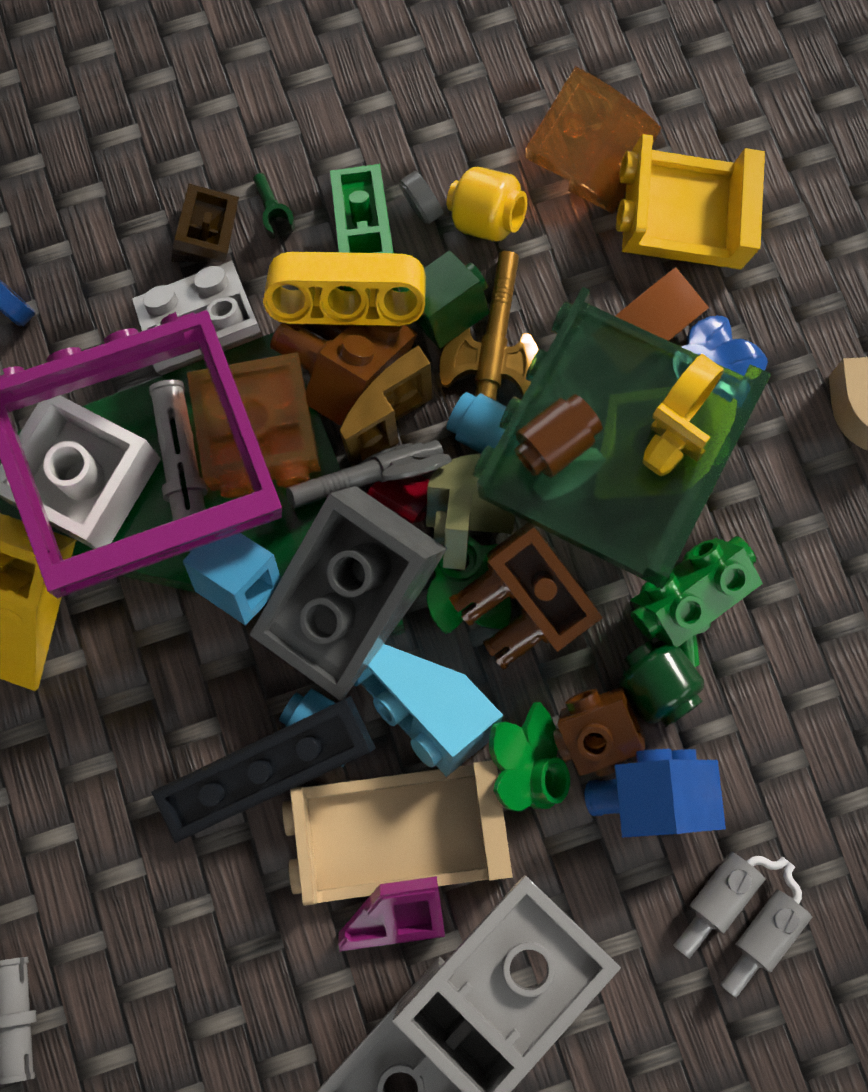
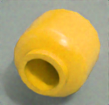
(487, 203)

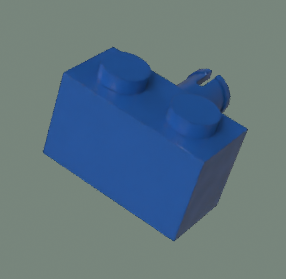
(661, 794)

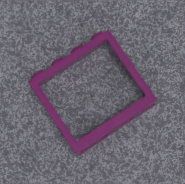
(120, 354)

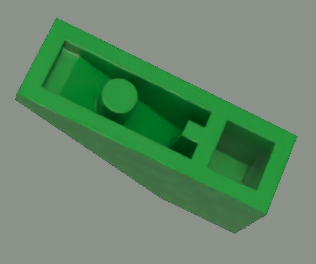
(361, 211)

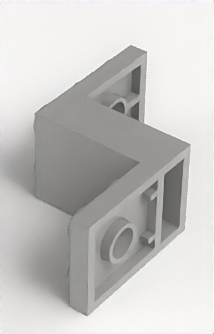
(466, 1016)

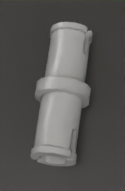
(15, 1022)

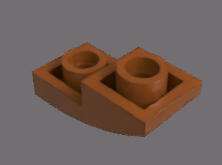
(665, 306)

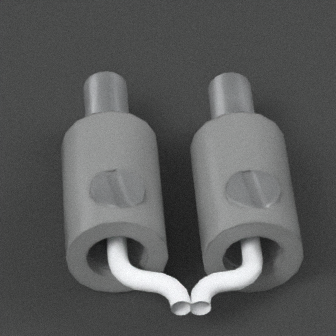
(767, 935)

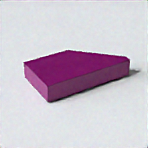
(395, 915)

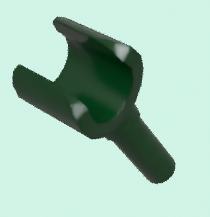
(272, 207)

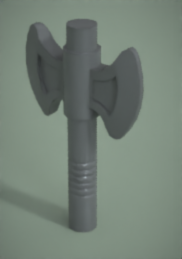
(384, 466)

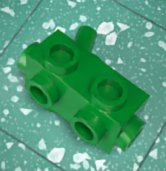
(696, 593)

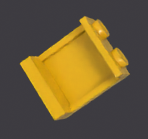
(691, 206)

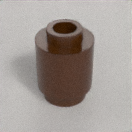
(557, 436)

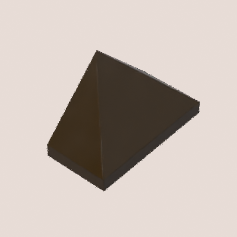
(204, 226)

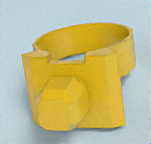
(674, 415)

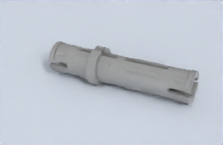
(170, 404)

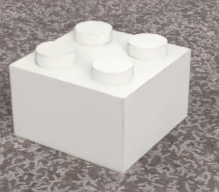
(83, 469)

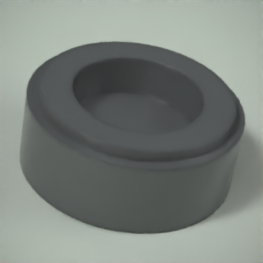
(421, 197)

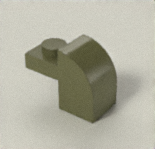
(456, 509)

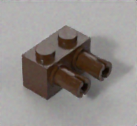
(343, 363)
(550, 597)

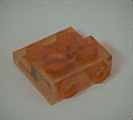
(279, 417)

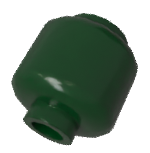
(661, 683)

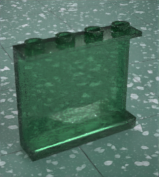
(607, 494)

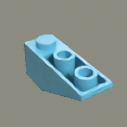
(433, 706)

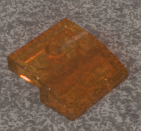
(588, 136)

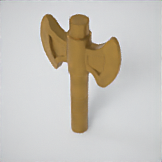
(492, 358)

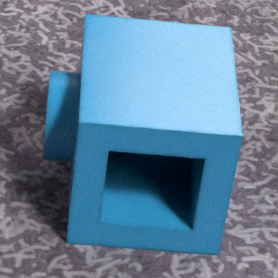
(234, 575)

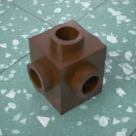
(598, 731)

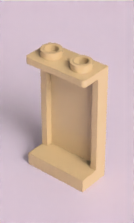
(396, 831)

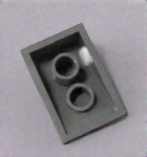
(346, 589)

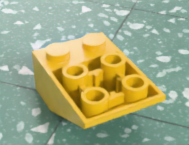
(25, 605)

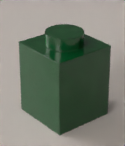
(452, 299)

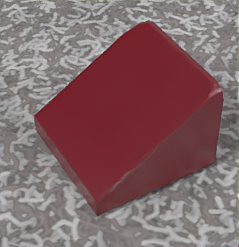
(403, 496)

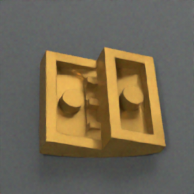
(389, 397)

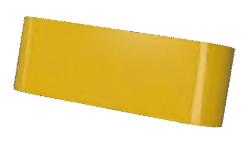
(322, 303)

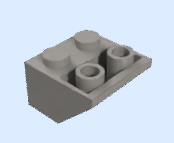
(210, 289)

